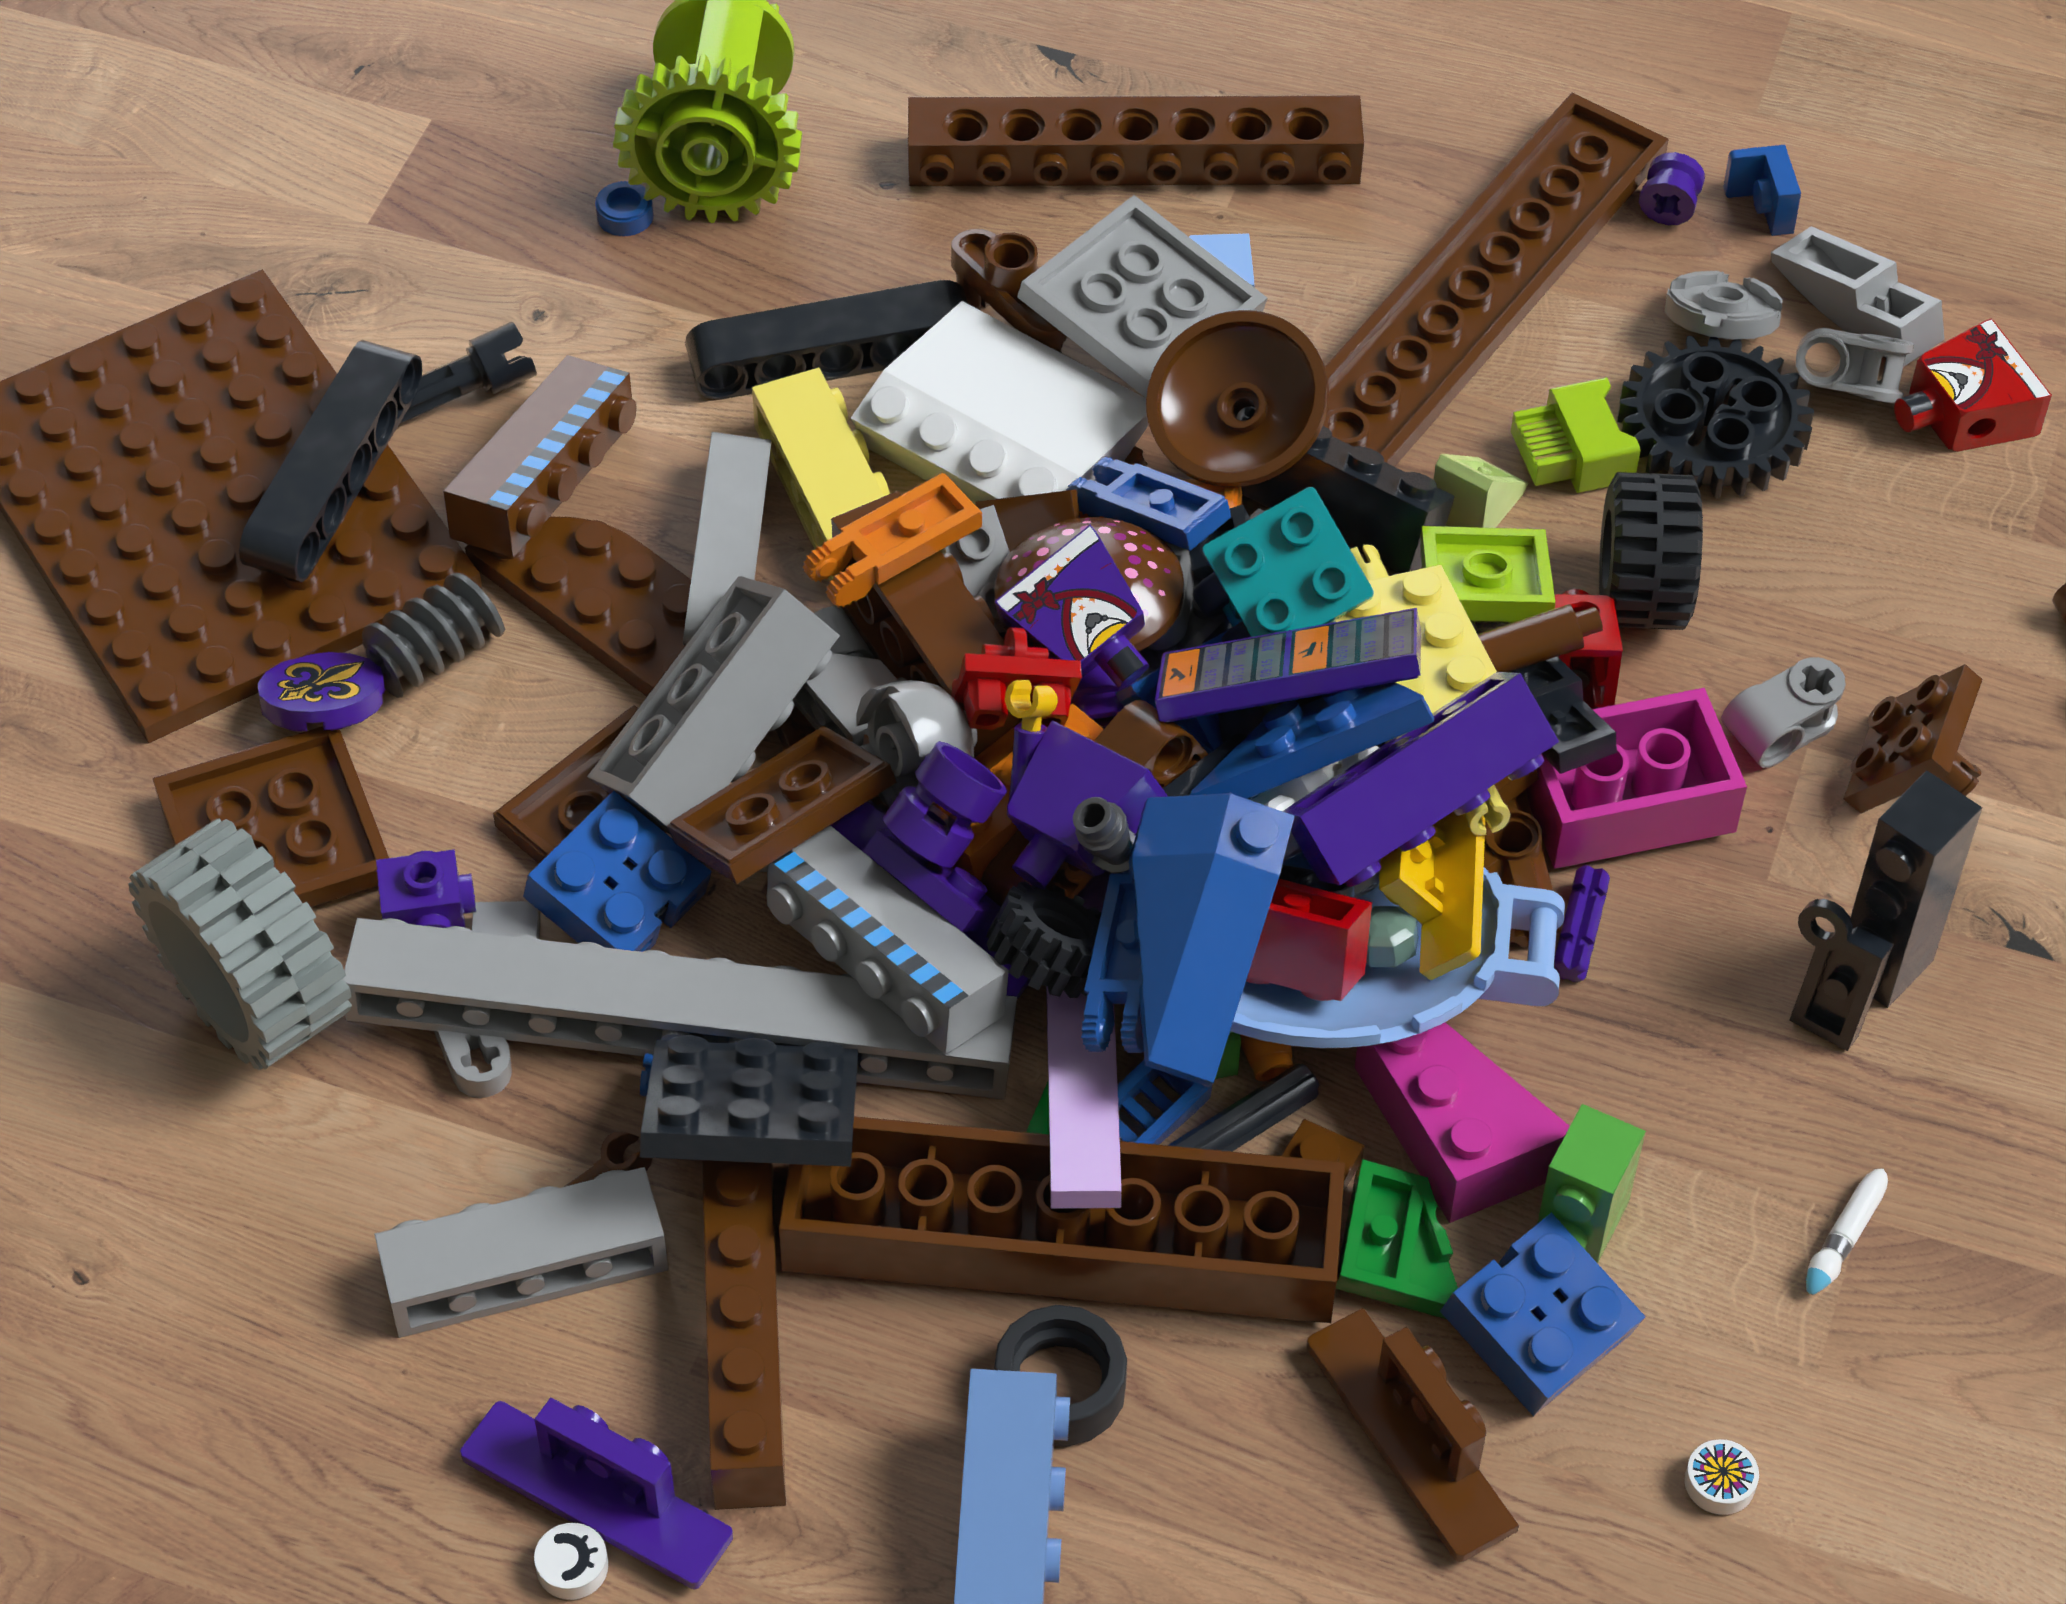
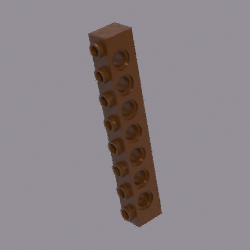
(1135, 140)

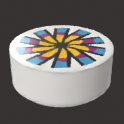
(1721, 1477)

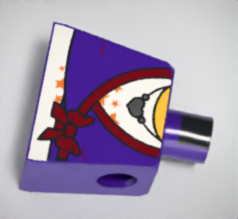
(1079, 610)

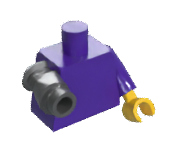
(1070, 793)

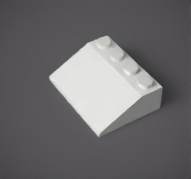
(996, 411)

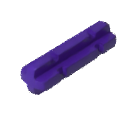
(1581, 923)

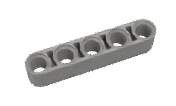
(728, 522)

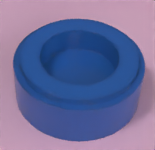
(623, 209)

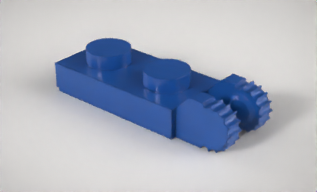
(1151, 500)
(1114, 972)

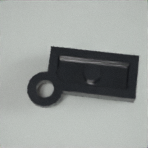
(1839, 976)

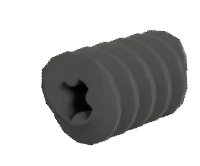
(428, 629)

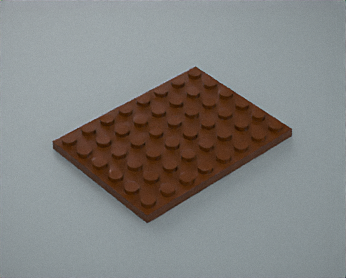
(135, 487)

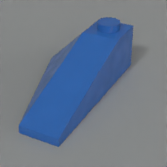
(1202, 898)

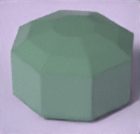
(1391, 936)

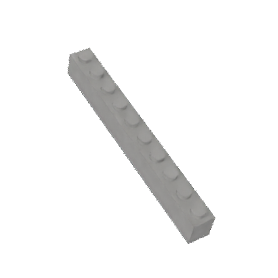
(632, 998)

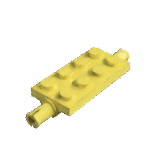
(1450, 648)

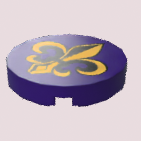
(321, 688)

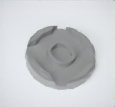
(1723, 309)

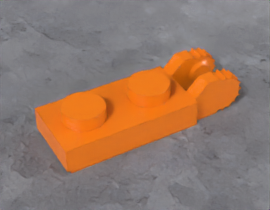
(893, 539)

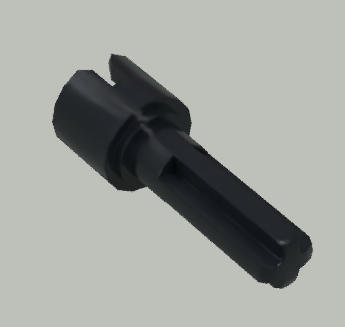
(481, 367)

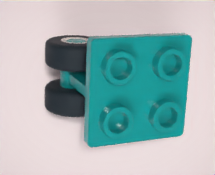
(1282, 571)

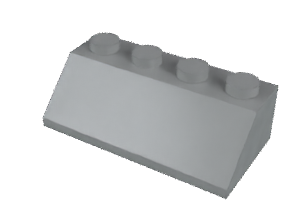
(716, 702)

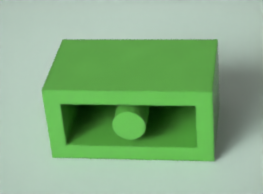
(1592, 1177)

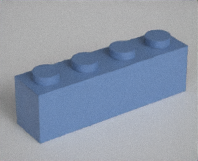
(1010, 1488)

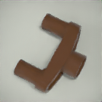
(991, 274)

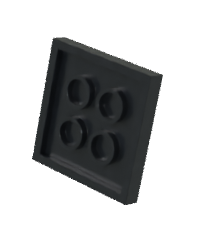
(750, 1102)

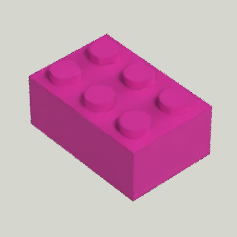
(1660, 789)

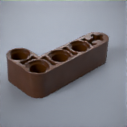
(1134, 734)

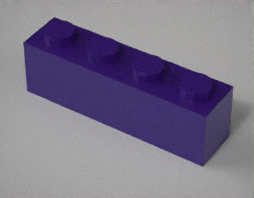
(1420, 779)

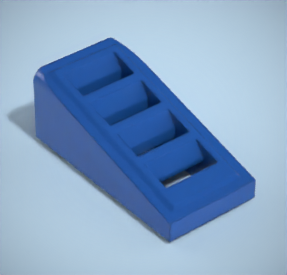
(1174, 1114)

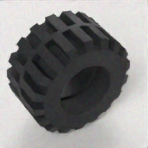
(1651, 549)

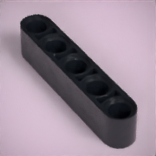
(836, 335)
(330, 461)

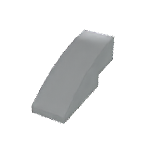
(1859, 290)

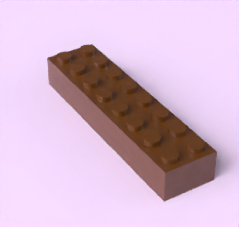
(979, 1216)

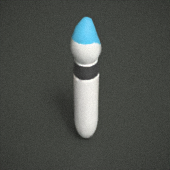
(1827, 1263)

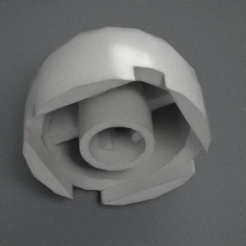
(906, 724)

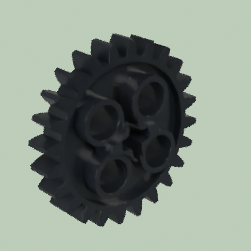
(1744, 441)

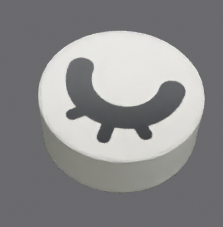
(571, 1561)

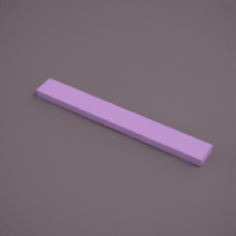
(1082, 1100)

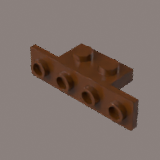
(1417, 1427)

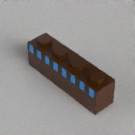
(539, 456)

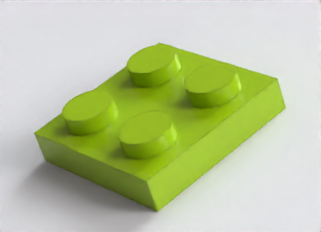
(1493, 570)

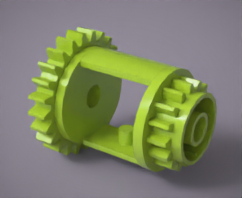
(712, 115)

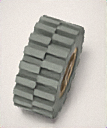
(240, 943)

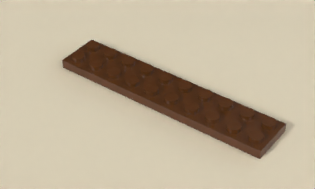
(1485, 276)

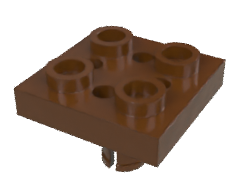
(1915, 736)

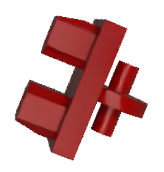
(988, 675)

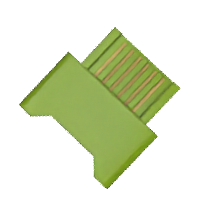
(1574, 438)

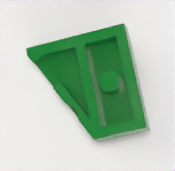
(1394, 1242)

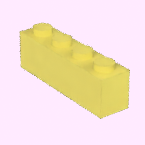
(815, 450)

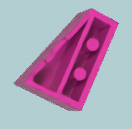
(1461, 1119)

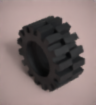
(1045, 938)

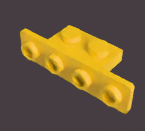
(1443, 891)

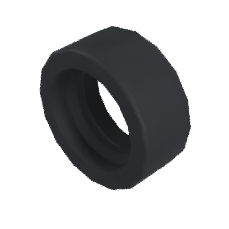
(1080, 1330)

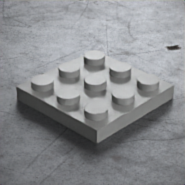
(1133, 290)

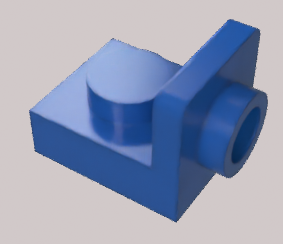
(1771, 181)

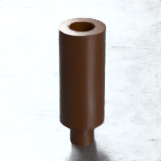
(1539, 637)

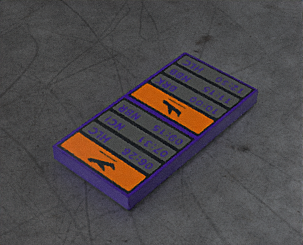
(1289, 665)

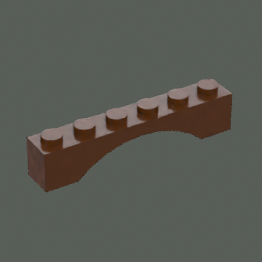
(743, 1336)

